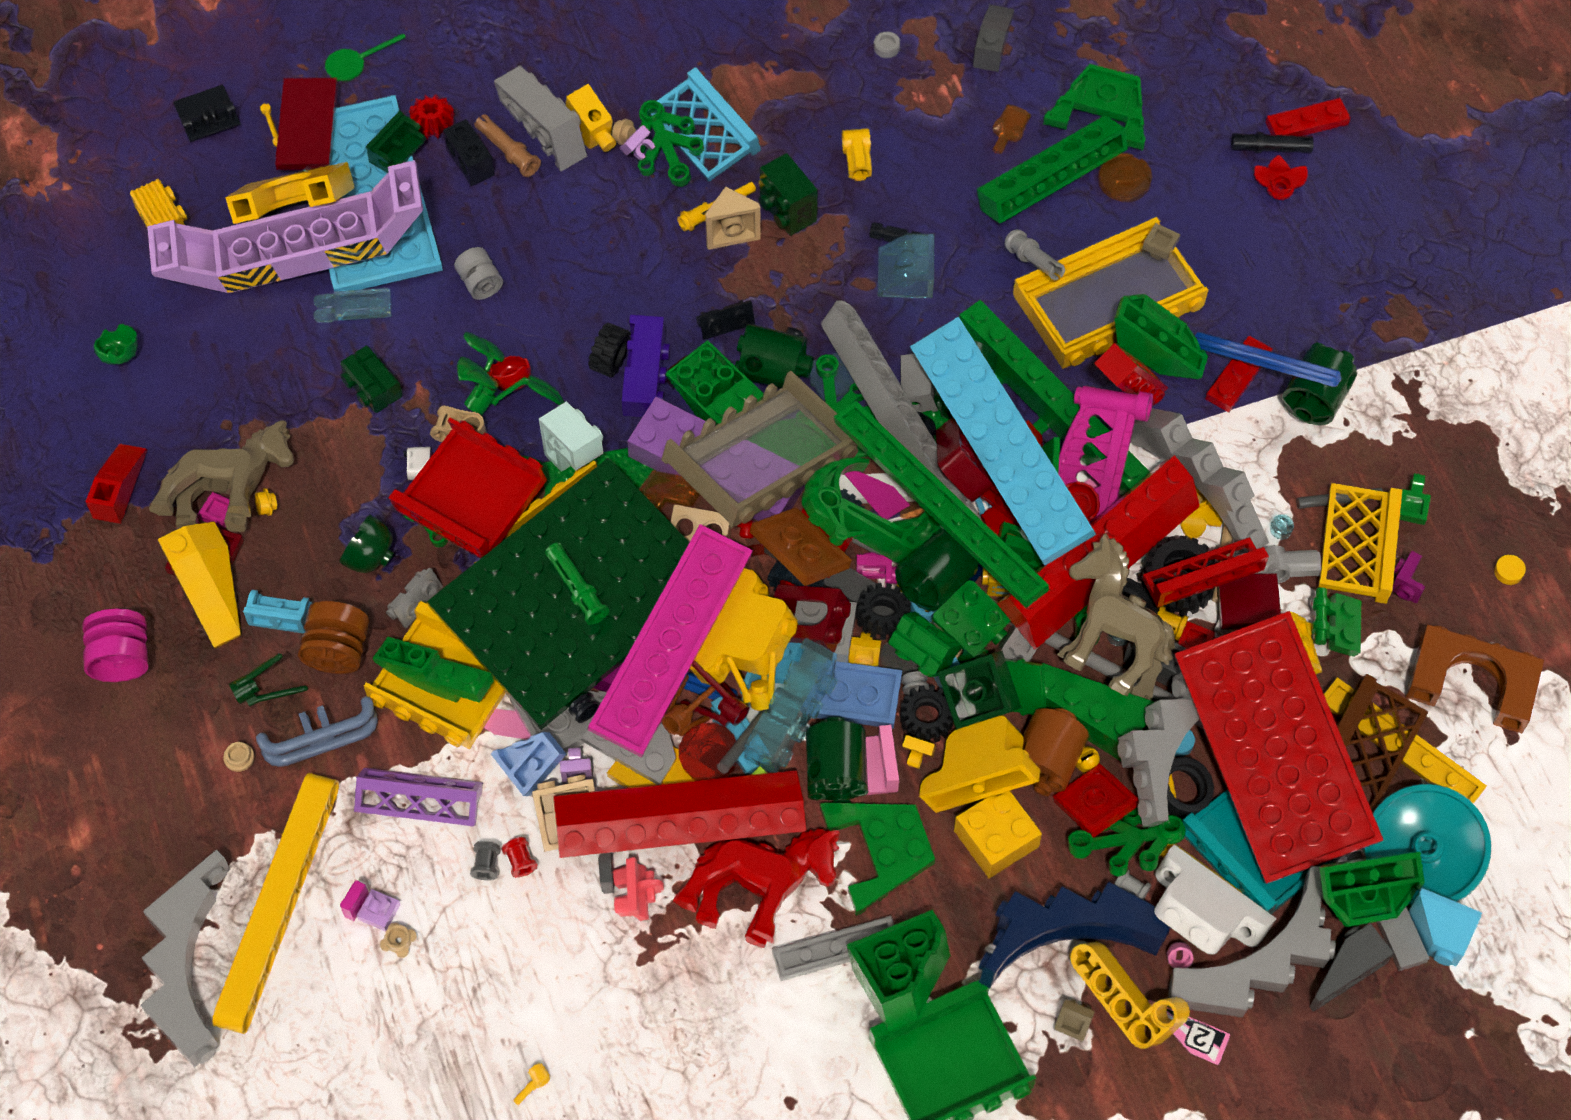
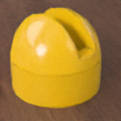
(1090, 762)

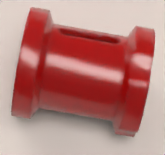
(519, 857)

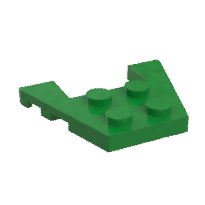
(1103, 93)
(894, 843)

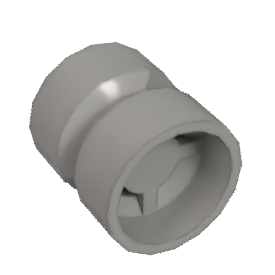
(478, 273)

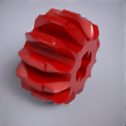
(432, 115)

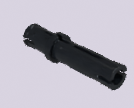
(1265, 142)

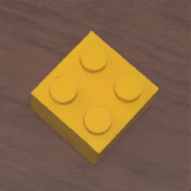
(997, 832)

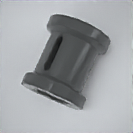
(485, 861)

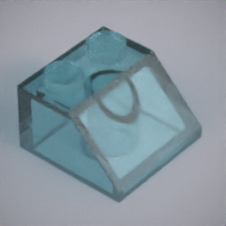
(907, 267)

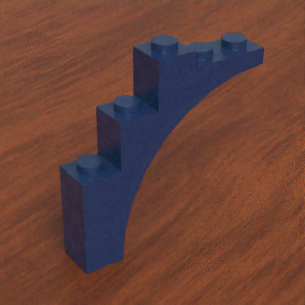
(1109, 916)

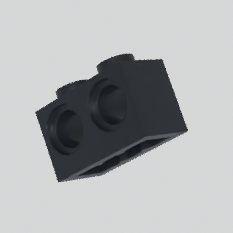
(468, 152)

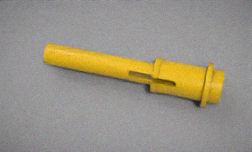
(690, 219)

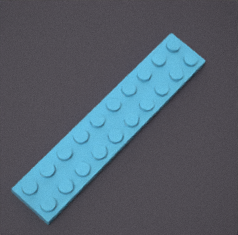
(1003, 441)

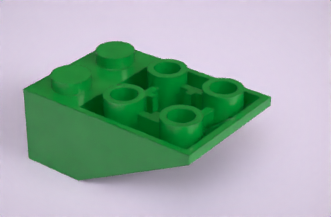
(711, 383)

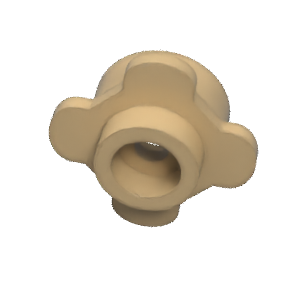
(398, 931)

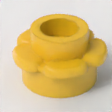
(265, 502)

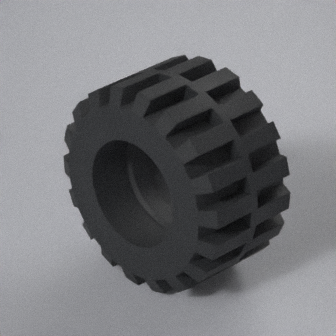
(1172, 552)

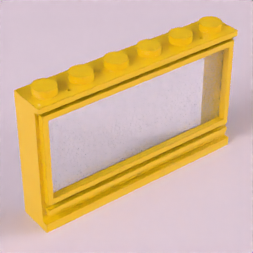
(1080, 307)

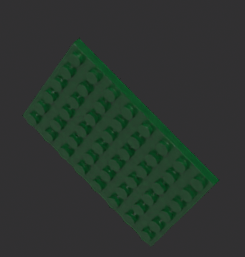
(520, 612)

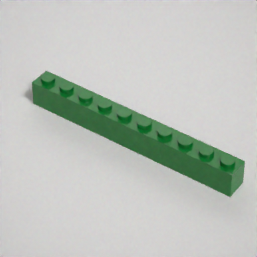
(1039, 386)

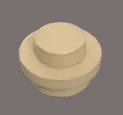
(622, 130)
(238, 756)

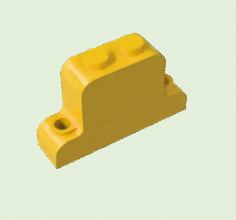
(747, 631)
(979, 764)

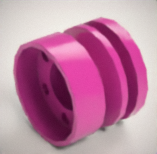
(115, 645)

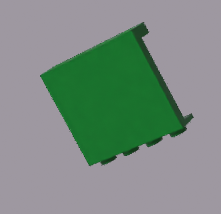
(952, 1058)

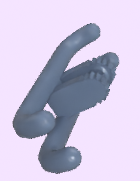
(322, 739)

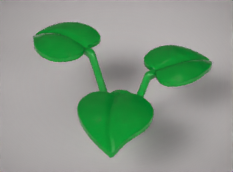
(484, 391)

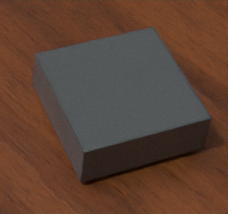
(605, 873)

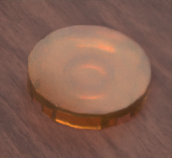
(1125, 178)

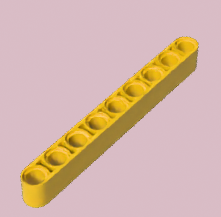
(275, 904)

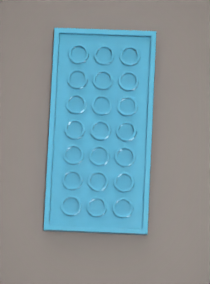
(416, 249)

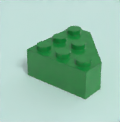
(901, 966)

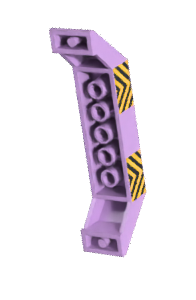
(289, 241)

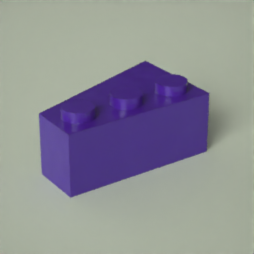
(644, 364)

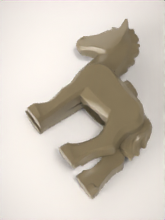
(225, 472)
(1120, 617)

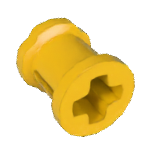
(1177, 622)

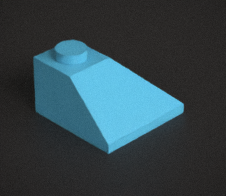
(1443, 926)

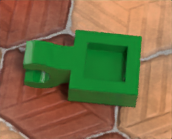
(1415, 503)

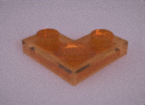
(668, 488)

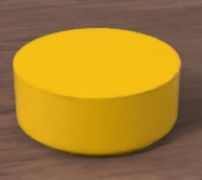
(1509, 569)

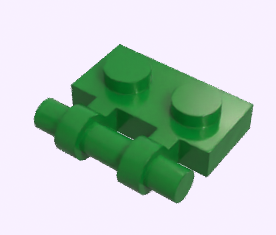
(1343, 625)

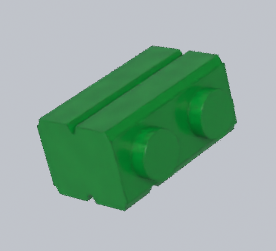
(924, 644)

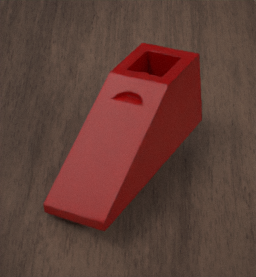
(115, 483)

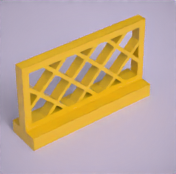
(1385, 547)

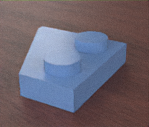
(530, 761)

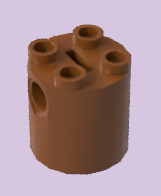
(1055, 746)

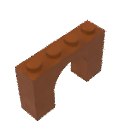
(1514, 671)

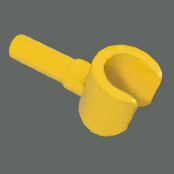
(540, 1078)

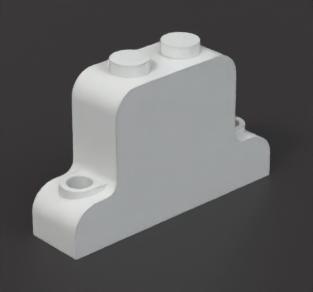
(1206, 906)

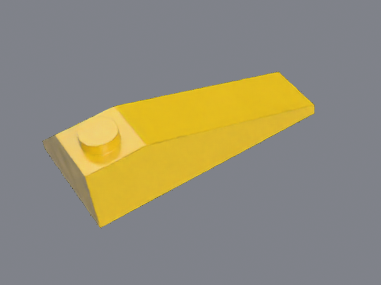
(204, 572)

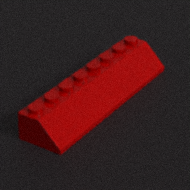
(1134, 520)
(679, 814)

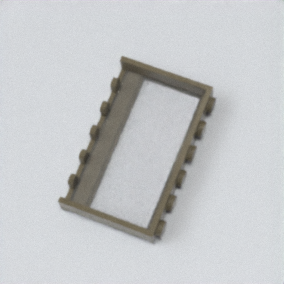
(761, 450)

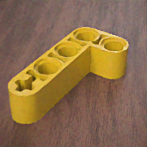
(1093, 964)

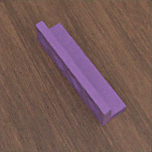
(417, 785)

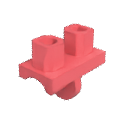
(640, 889)

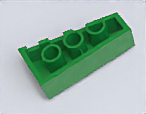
(1096, 706)

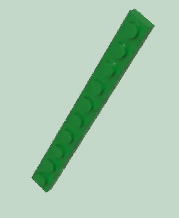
(942, 504)

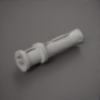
(1029, 251)

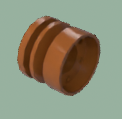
(333, 637)

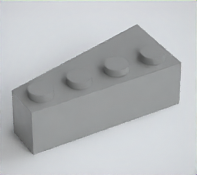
(542, 116)

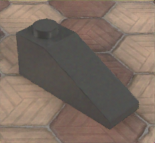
(993, 38)
(1358, 958)

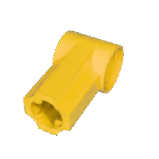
(857, 147)

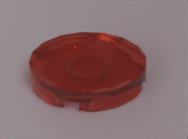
(703, 750)

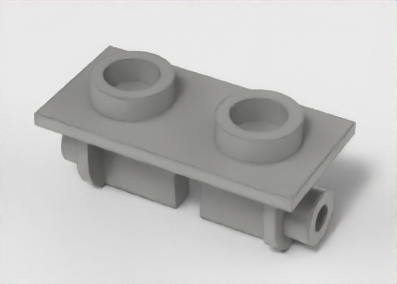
(420, 588)

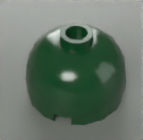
(368, 547)

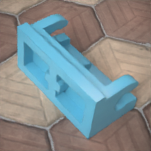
(276, 612)

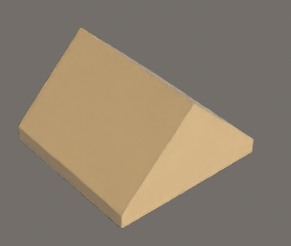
(732, 220)

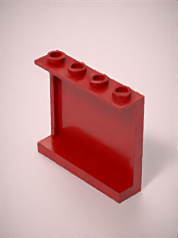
(471, 489)

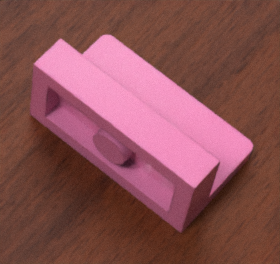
(881, 762)

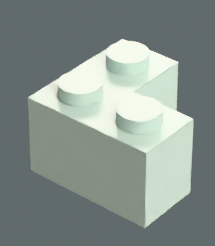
(569, 438)

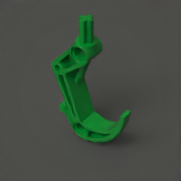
(846, 520)

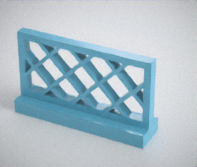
(724, 117)

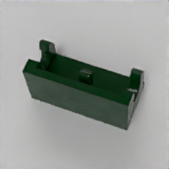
(395, 142)

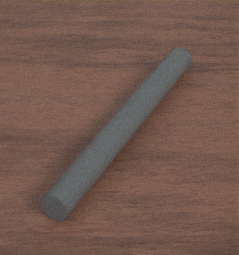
(738, 747)

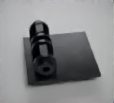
(206, 113)

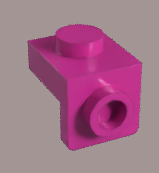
(876, 567)

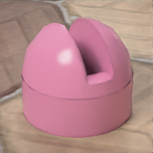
(1186, 955)

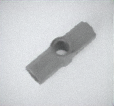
(1291, 563)

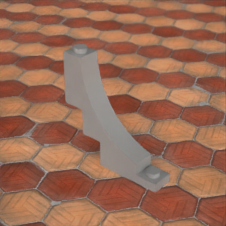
(178, 919)

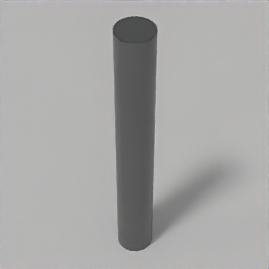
(1322, 500)

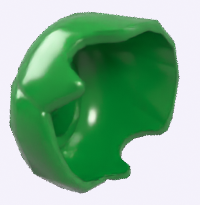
(117, 346)

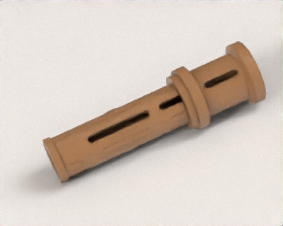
(514, 151)

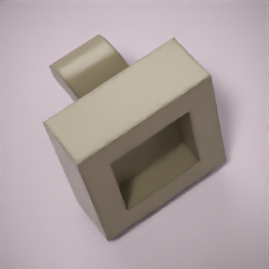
(1160, 242)
(1074, 1019)

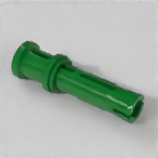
(582, 593)

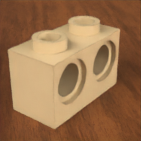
(698, 517)

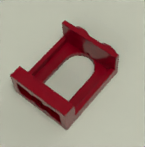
(830, 629)

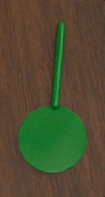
(349, 64)

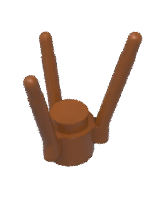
(679, 717)

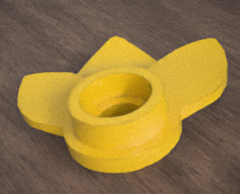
(1197, 522)

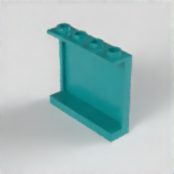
(1224, 845)

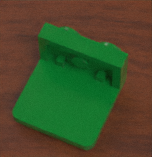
(972, 621)

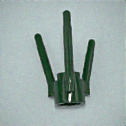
(246, 687)

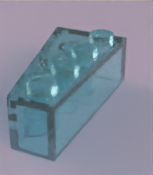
(792, 707)

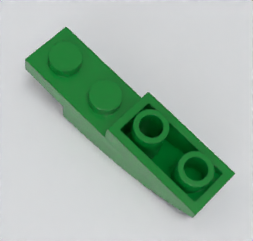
(429, 672)

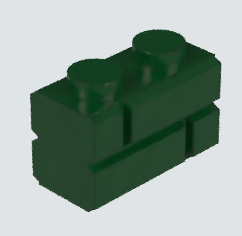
(370, 379)

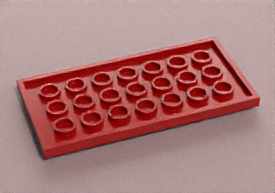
(1278, 747)

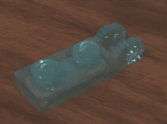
(353, 305)

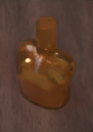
(1010, 126)

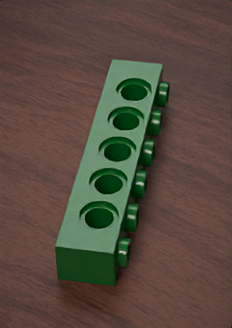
(1052, 169)

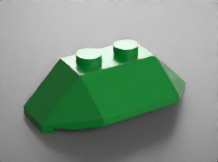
(1158, 338)
(1371, 887)

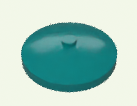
(1444, 830)

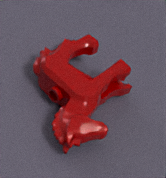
(760, 872)

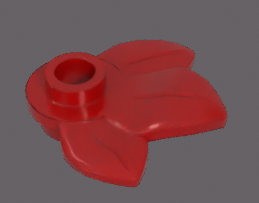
(1280, 175)

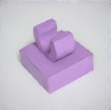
(635, 141)
(575, 766)
(378, 910)

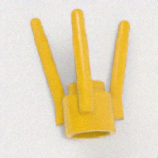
(761, 690)

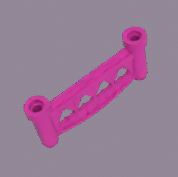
(1119, 412)

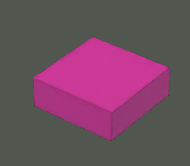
(214, 510)
(354, 900)

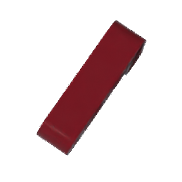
(959, 461)

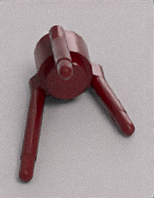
(731, 707)

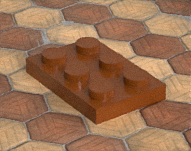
(800, 546)

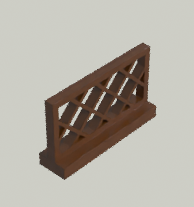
(1354, 713)

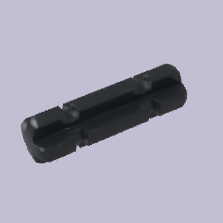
(889, 232)

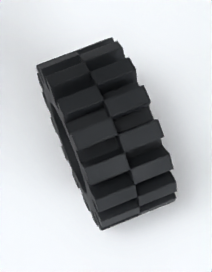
(609, 350)
(881, 597)
(926, 698)

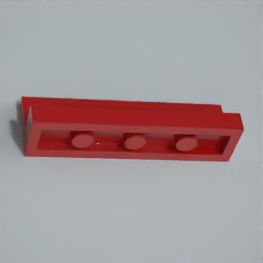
(1205, 577)

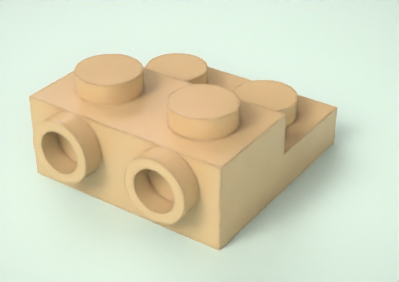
(545, 805)

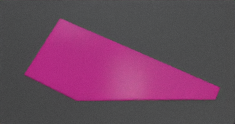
(880, 495)

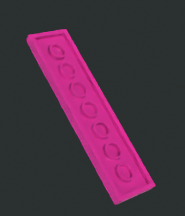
(670, 641)

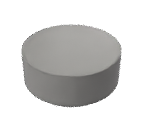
(887, 44)

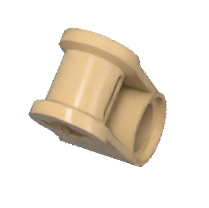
(443, 428)

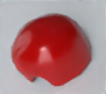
(510, 371)
(1086, 498)

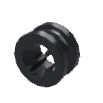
(583, 708)

